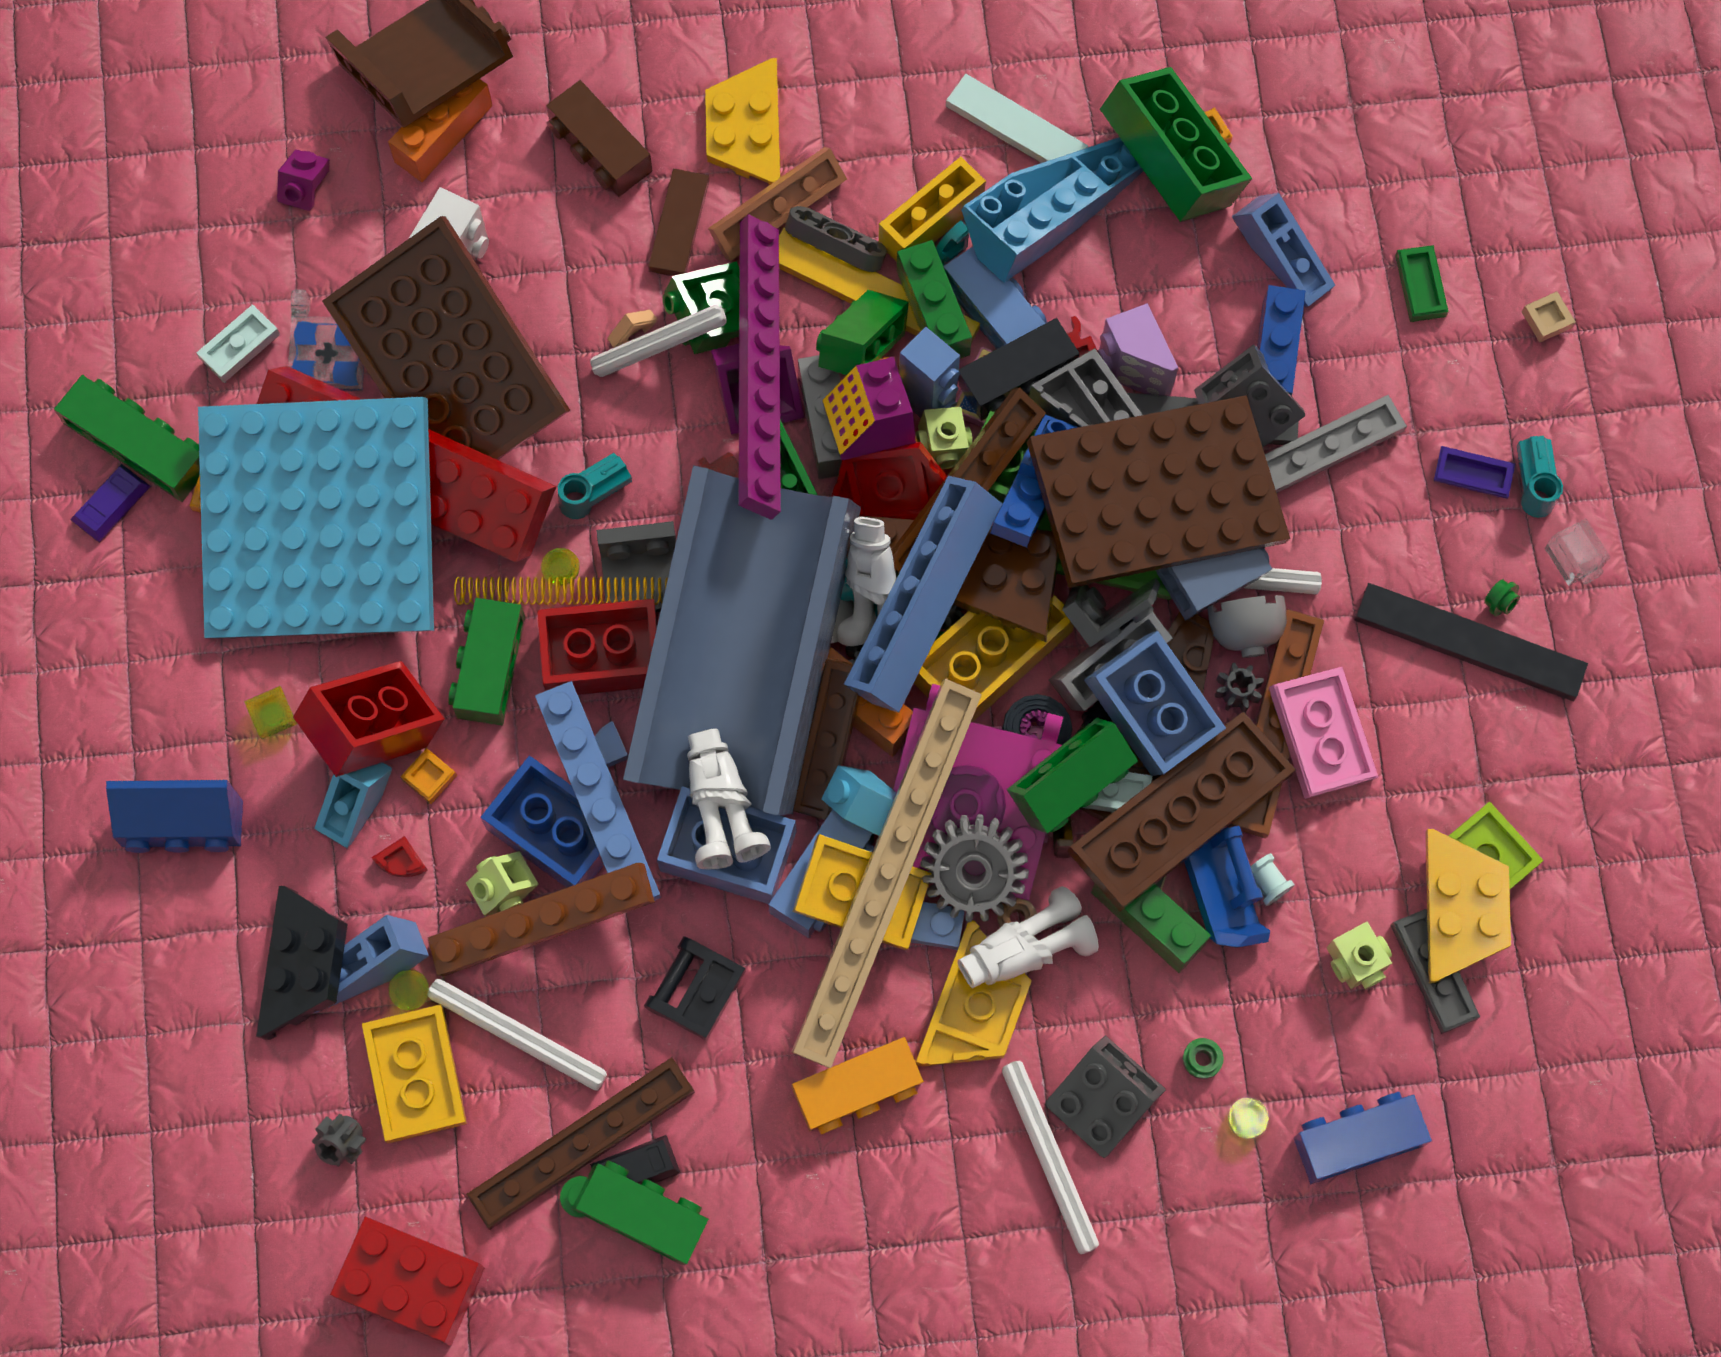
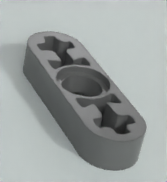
(835, 239)

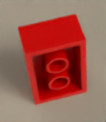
(597, 645)
(368, 718)
(407, 1281)

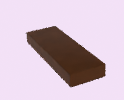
(678, 223)

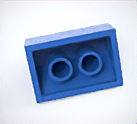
(175, 814)

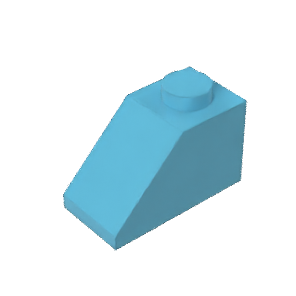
(859, 797)
(351, 802)

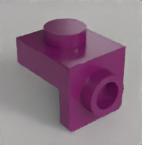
(300, 178)

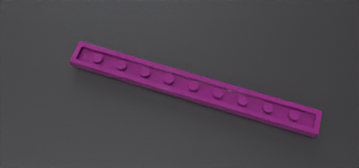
(759, 369)

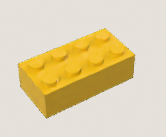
(989, 655)

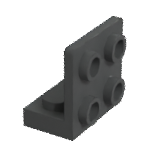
(1270, 403)
(637, 553)
(1095, 624)
(1104, 1096)

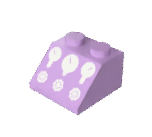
(1138, 352)

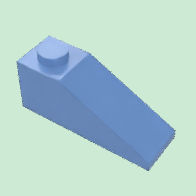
(1283, 246)
(379, 955)

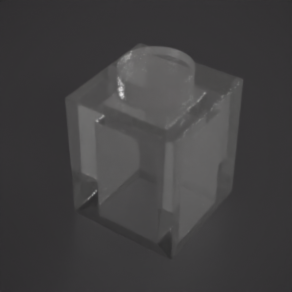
(1578, 553)

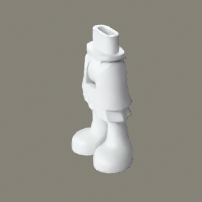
(871, 577)
(716, 785)
(1015, 949)

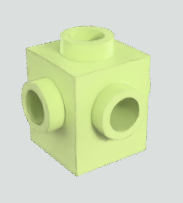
(944, 435)
(501, 883)
(1358, 944)

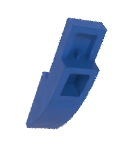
(1024, 502)

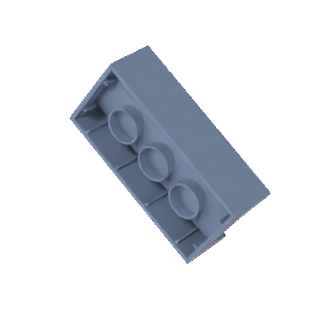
(743, 637)

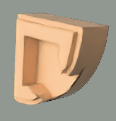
(630, 325)

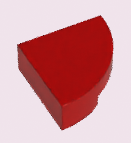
(400, 860)

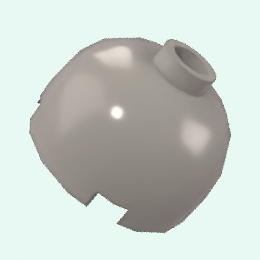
(1248, 624)

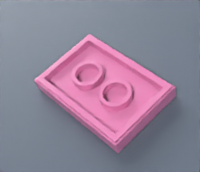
(1323, 732)

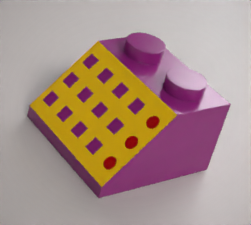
(870, 410)

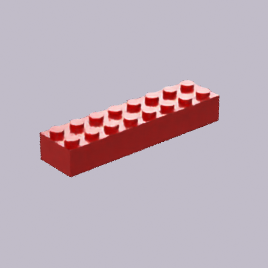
(468, 489)

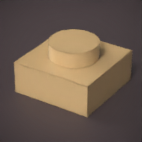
(1548, 317)

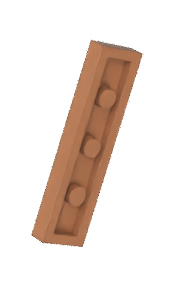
(796, 188)

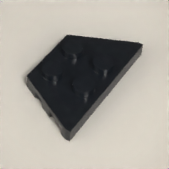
(301, 963)

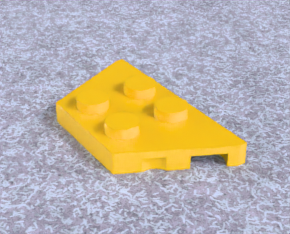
(745, 123)
(1464, 905)
(976, 1020)

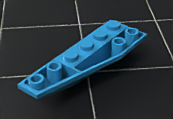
(1045, 204)

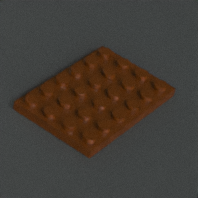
(440, 333)
(1157, 490)

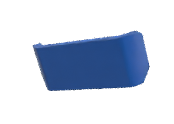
(1227, 890)

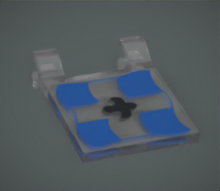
(321, 348)

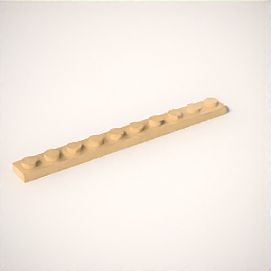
(886, 874)

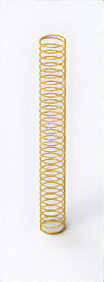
(462, 595)

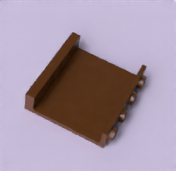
(425, 56)

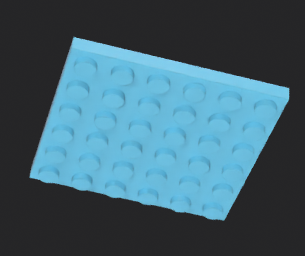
(316, 518)

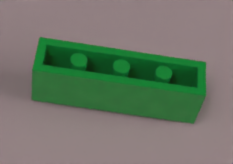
(131, 436)

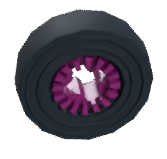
(1035, 709)

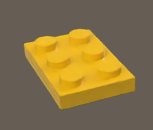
(833, 881)
(414, 1074)

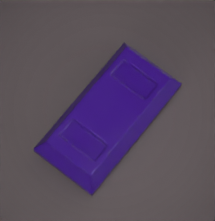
(1474, 472)
(110, 503)

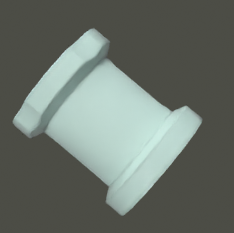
(1270, 879)

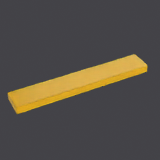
(841, 277)

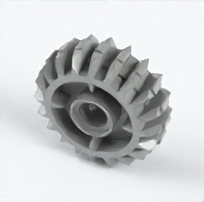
(982, 845)

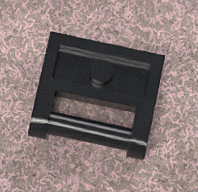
(706, 994)

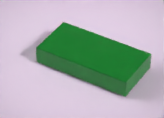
(1421, 283)

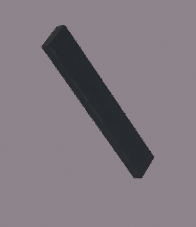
(1471, 642)

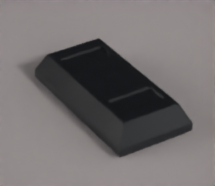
(647, 1161)

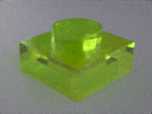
(270, 712)

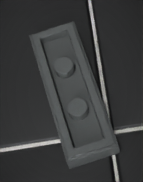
(1447, 998)

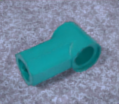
(1538, 474)
(594, 483)

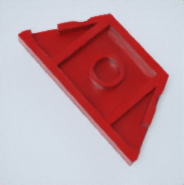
(890, 481)

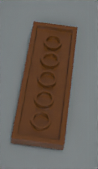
(1180, 811)

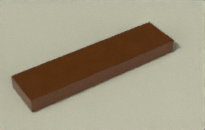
(827, 738)

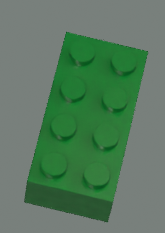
(1175, 143)

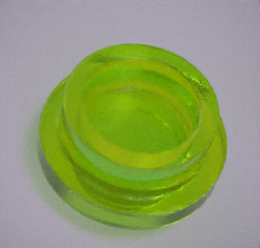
(561, 564)
(408, 989)
(1248, 1118)

